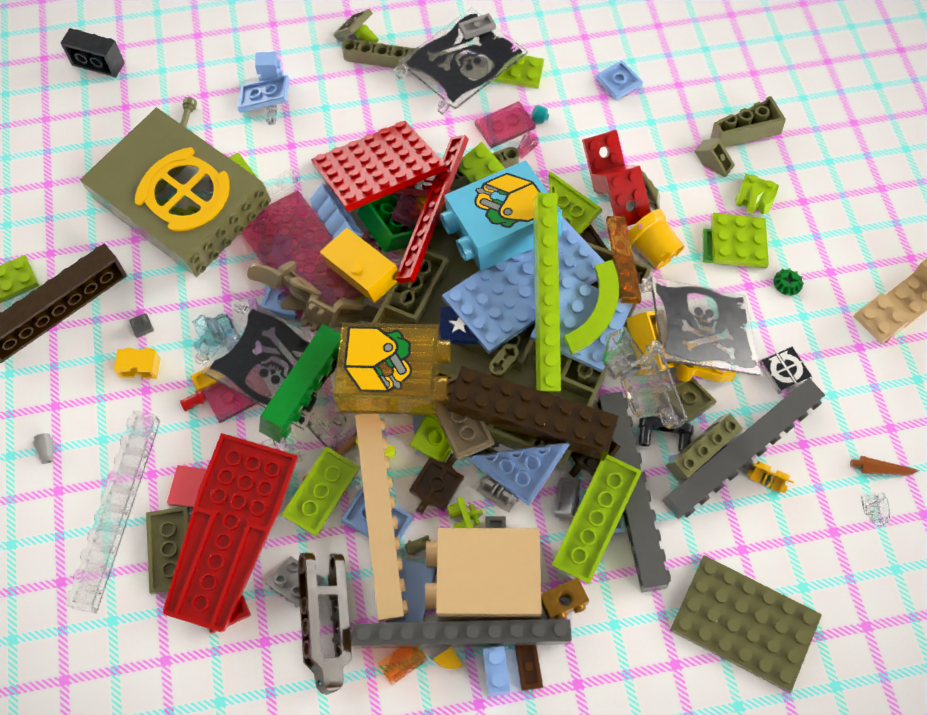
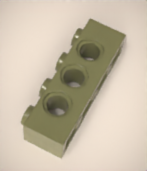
(704, 447)

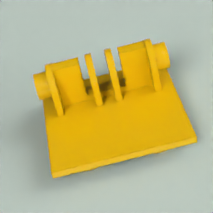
(780, 477)

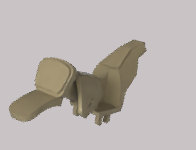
(308, 298)

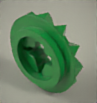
(782, 285)

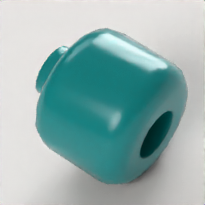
(539, 114)

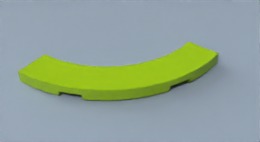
(603, 313)

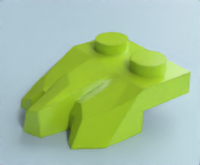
(756, 194)

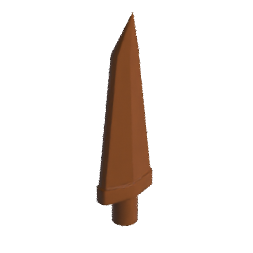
(875, 466)

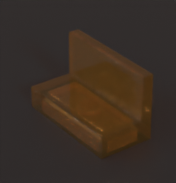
(401, 663)

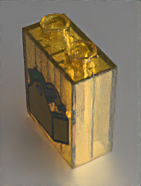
(391, 369)

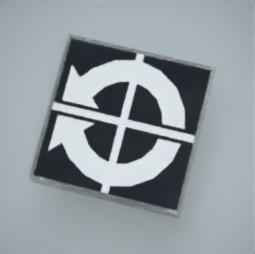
(785, 369)

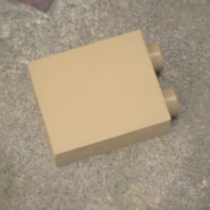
(485, 574)

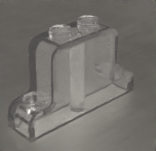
(653, 391)

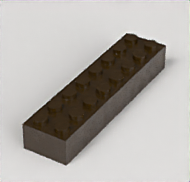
(58, 299)
(532, 413)

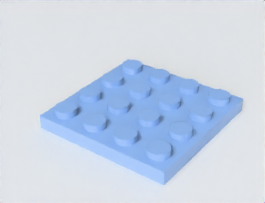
(576, 305)

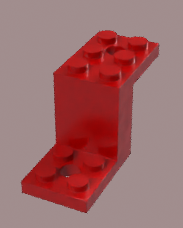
(616, 178)

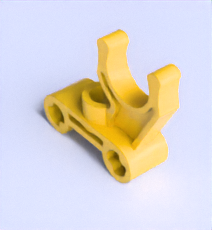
(685, 373)

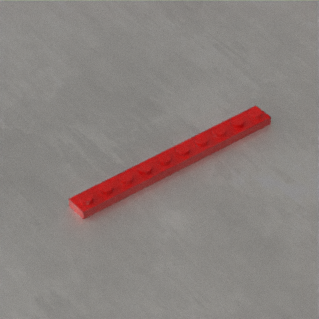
(431, 211)

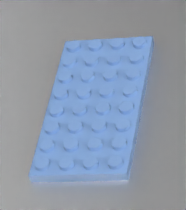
(502, 298)

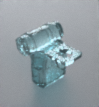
(212, 331)

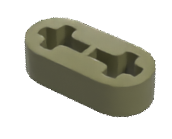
(506, 363)

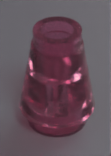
(527, 144)

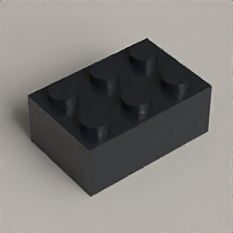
(92, 52)

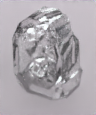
(876, 507)

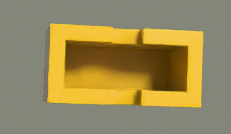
(137, 362)

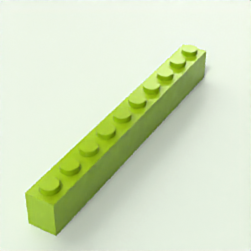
(547, 293)

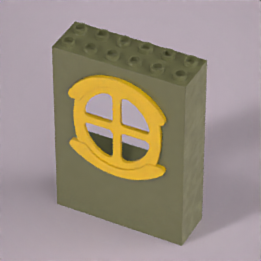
(149, 161)

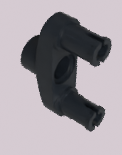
(651, 423)

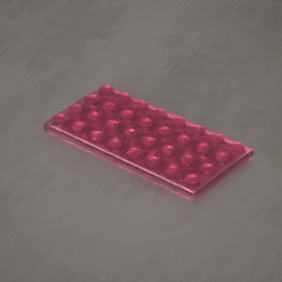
(294, 233)

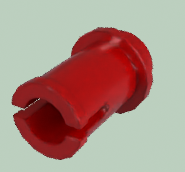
(193, 400)

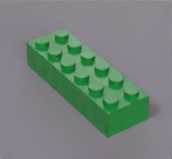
(300, 384)

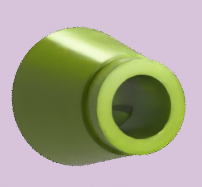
(365, 34)

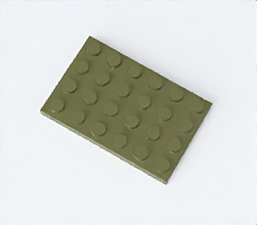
(746, 623)

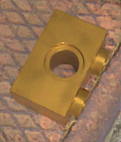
(573, 591)

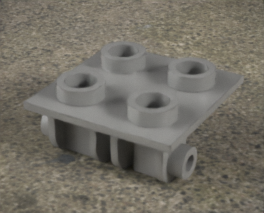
(496, 493)
(286, 581)

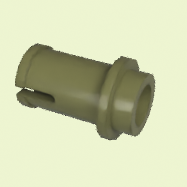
(416, 546)

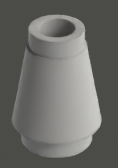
(44, 447)

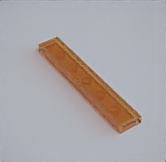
(623, 259)

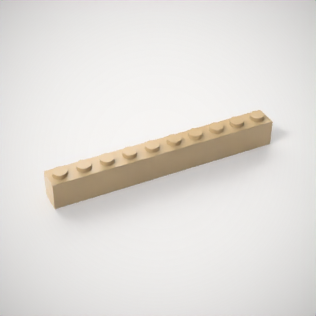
(379, 518)

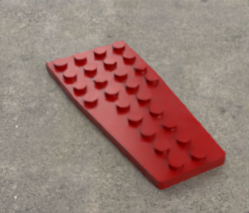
(227, 530)

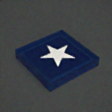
(454, 328)

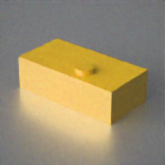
(360, 265)

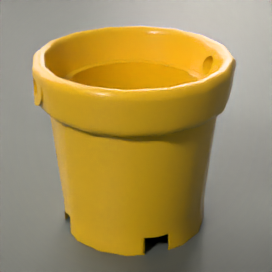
(655, 239)

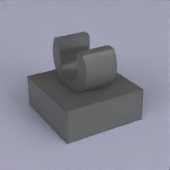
(141, 325)

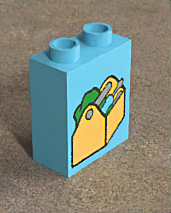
(495, 215)

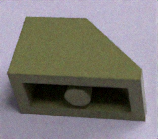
(715, 156)

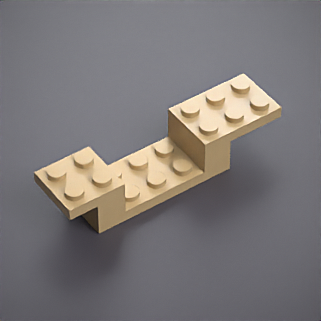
(896, 310)

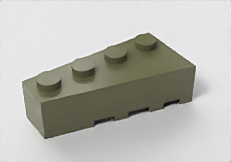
(750, 124)

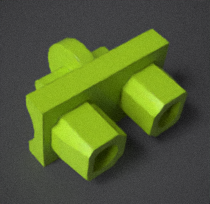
(459, 509)

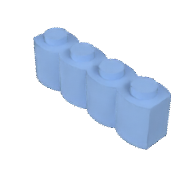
(332, 212)

